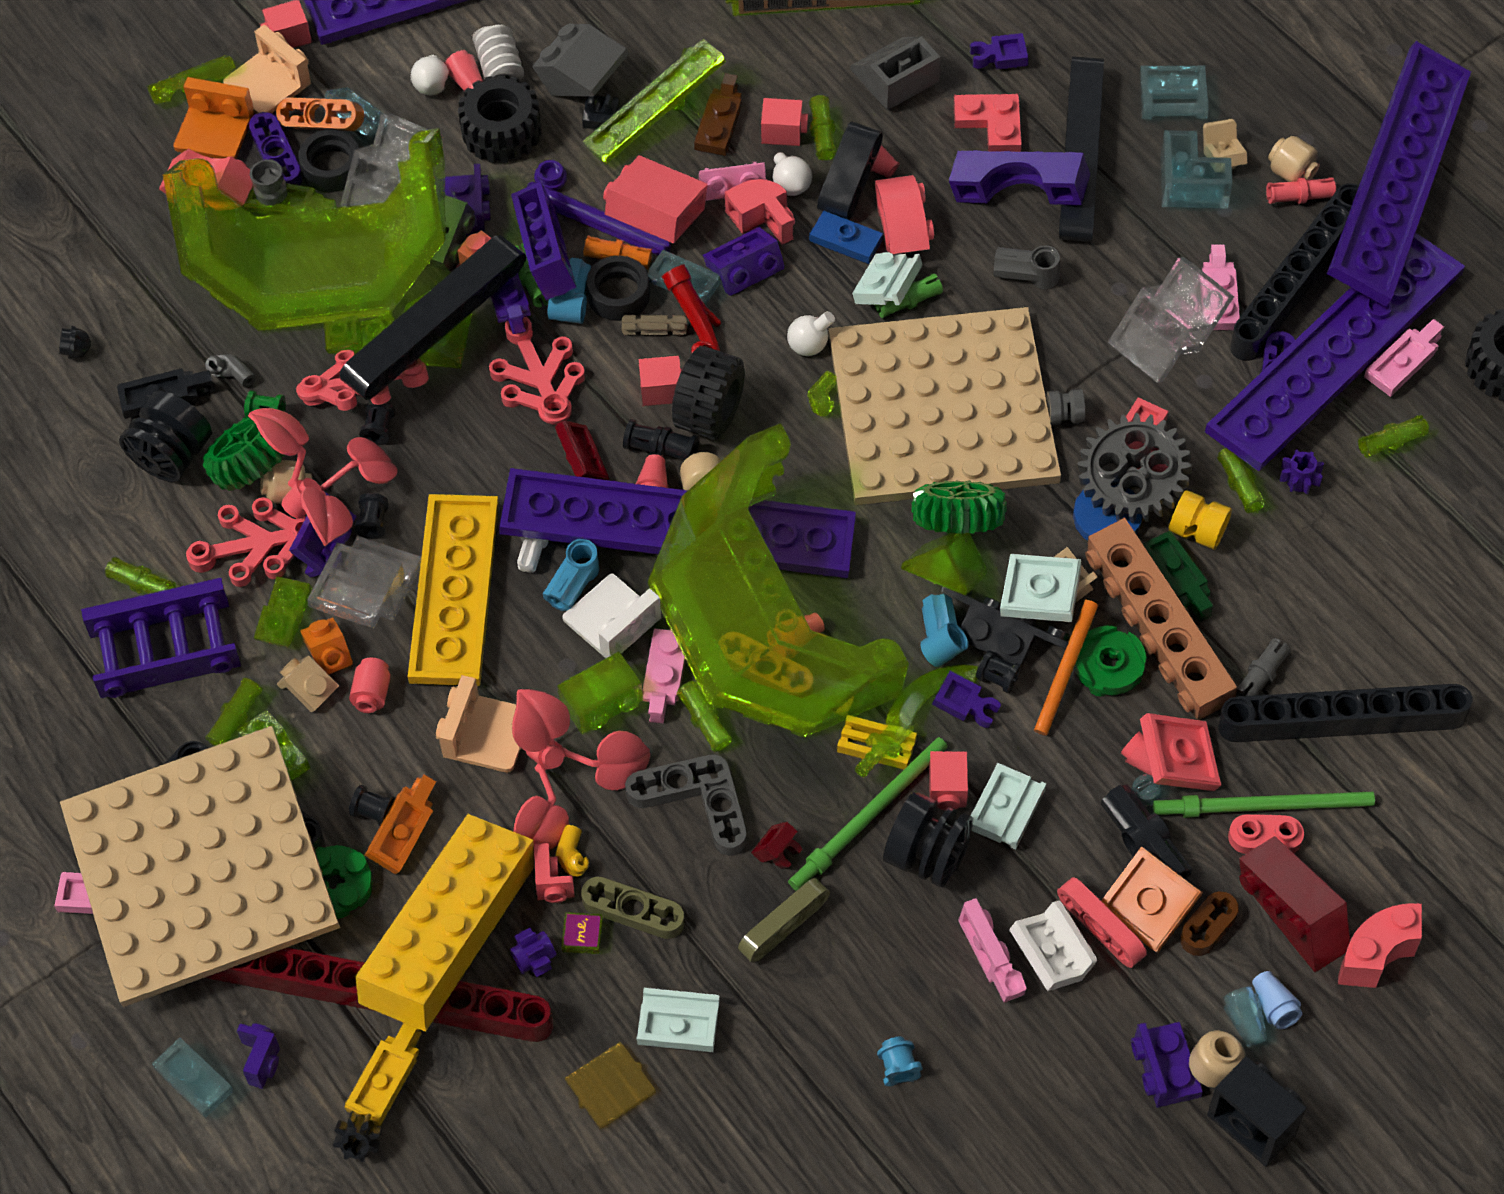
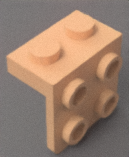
(273, 72)
(478, 729)

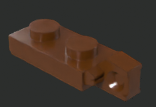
(719, 118)

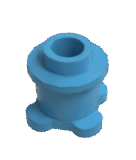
(899, 1061)

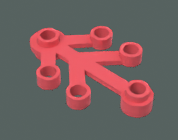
(539, 376)
(322, 388)
(258, 543)

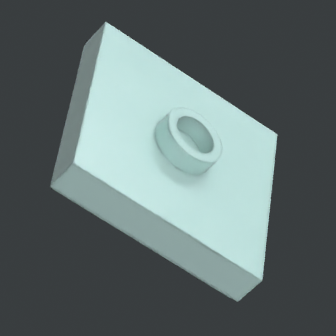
(1040, 587)

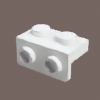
(1054, 947)

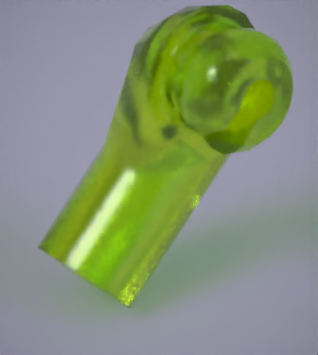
(818, 394)

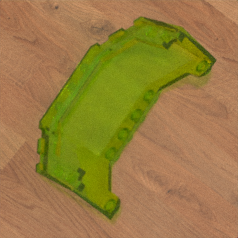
(312, 261)
(740, 616)

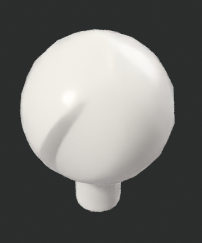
(429, 75)
(792, 174)
(809, 334)

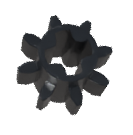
(357, 1136)

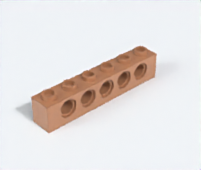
(1122, 543)

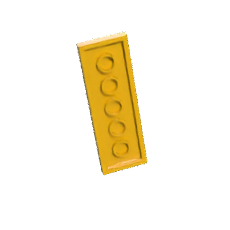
(453, 589)

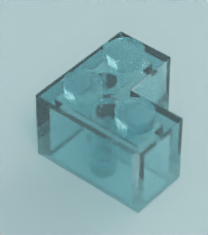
(1192, 179)

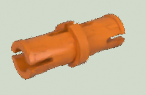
(603, 248)

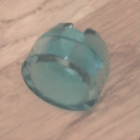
(1149, 793)

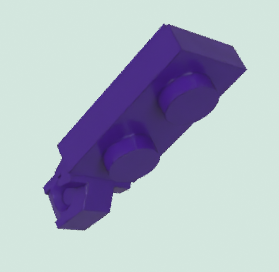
(511, 304)

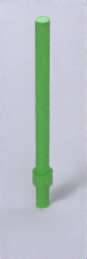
(1192, 806)
(821, 859)

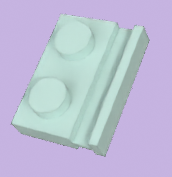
(887, 279)
(1007, 805)
(678, 1019)

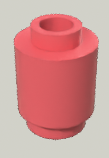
(370, 685)

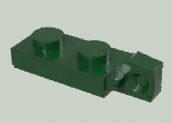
(1181, 574)

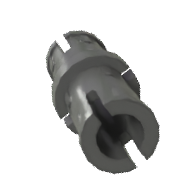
(1263, 669)

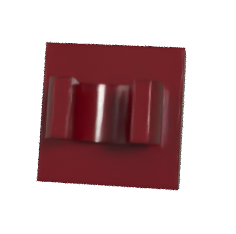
(774, 843)

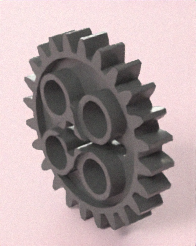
(1156, 486)

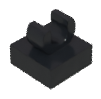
(599, 110)

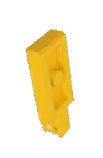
(385, 1075)

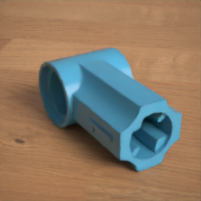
(572, 305)
(571, 576)
(943, 634)

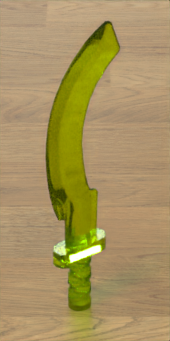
(903, 713)

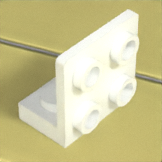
(613, 615)

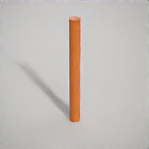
(1066, 667)

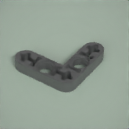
(708, 789)

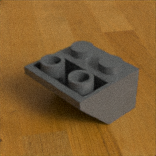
(899, 70)

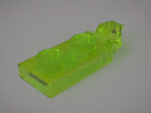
(215, 69)
(297, 200)

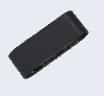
(850, 170)

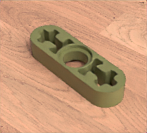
(626, 893)
(783, 920)

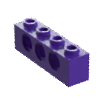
(543, 241)

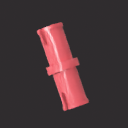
(1300, 190)

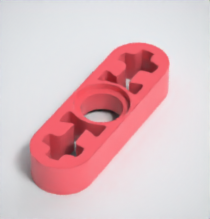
(1101, 922)

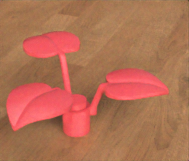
(325, 512)
(535, 725)

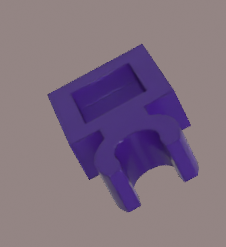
(1004, 50)
(961, 697)

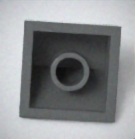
(579, 61)

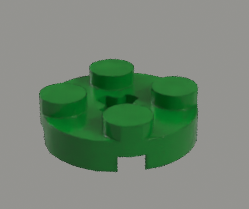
(1106, 679)
(351, 868)

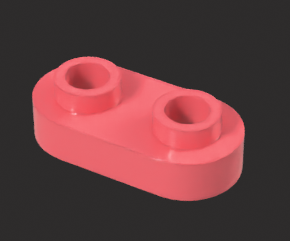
(1265, 828)

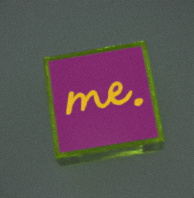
(582, 933)

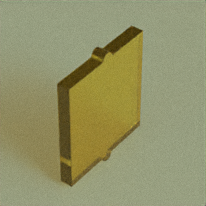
(610, 1085)

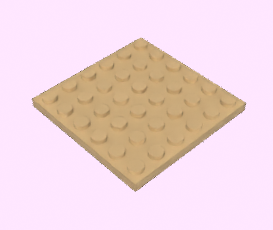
(943, 404)
(198, 866)

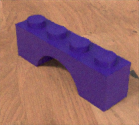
(982, 174)

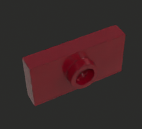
(581, 450)

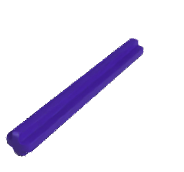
(597, 219)

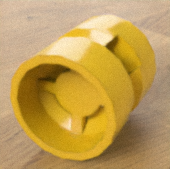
(1200, 519)

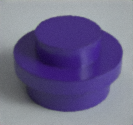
(551, 174)

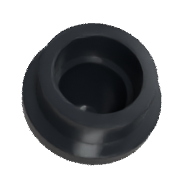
(74, 342)

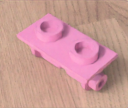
(725, 178)

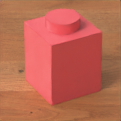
(289, 22)
(783, 122)
(659, 379)
(948, 779)

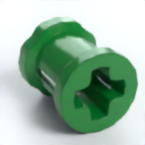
(254, 402)

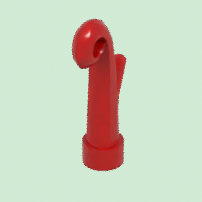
(701, 318)

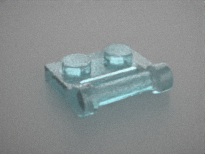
(1173, 83)

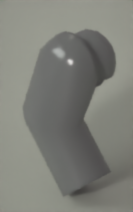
(230, 367)

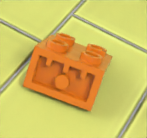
(215, 118)

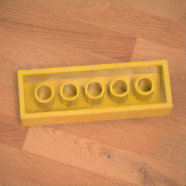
(445, 922)

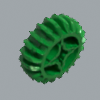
(239, 456)
(959, 507)

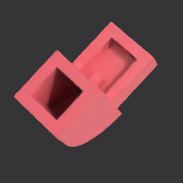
(759, 203)

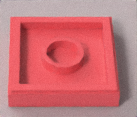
(1180, 752)

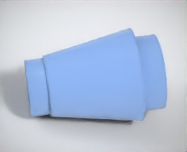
(1276, 1001)

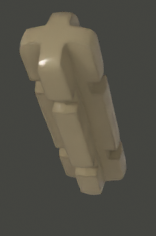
(654, 324)

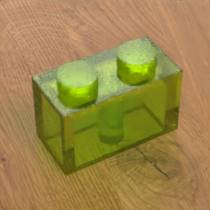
(601, 693)

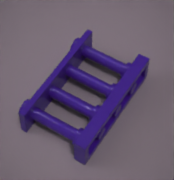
(155, 608)

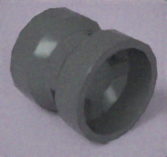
(268, 182)
(1066, 406)

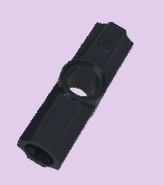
(1142, 828)

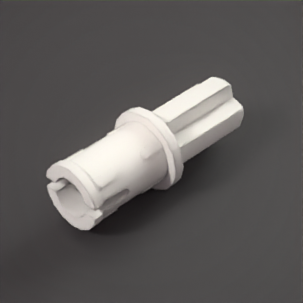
(530, 554)

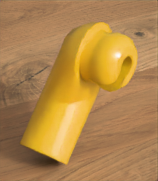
(568, 855)

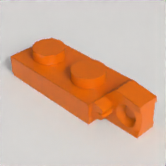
(402, 825)

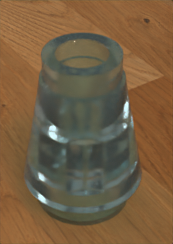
(1246, 1015)

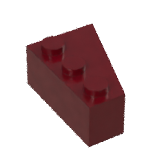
(1297, 902)

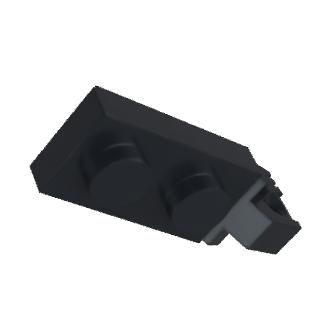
(180, 383)

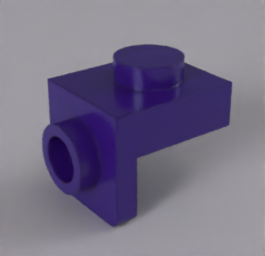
(263, 1057)

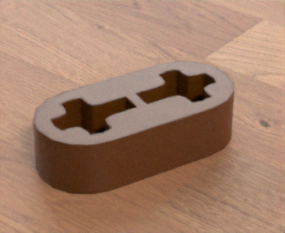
(1203, 918)

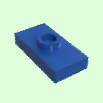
(846, 237)

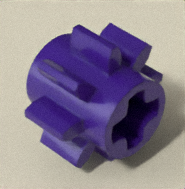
(1301, 471)
(533, 952)

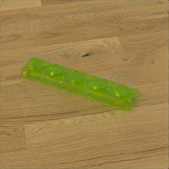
(654, 101)

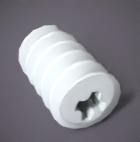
(497, 52)

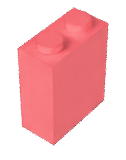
(655, 199)

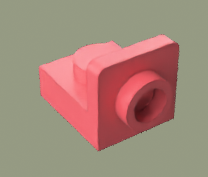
(548, 883)

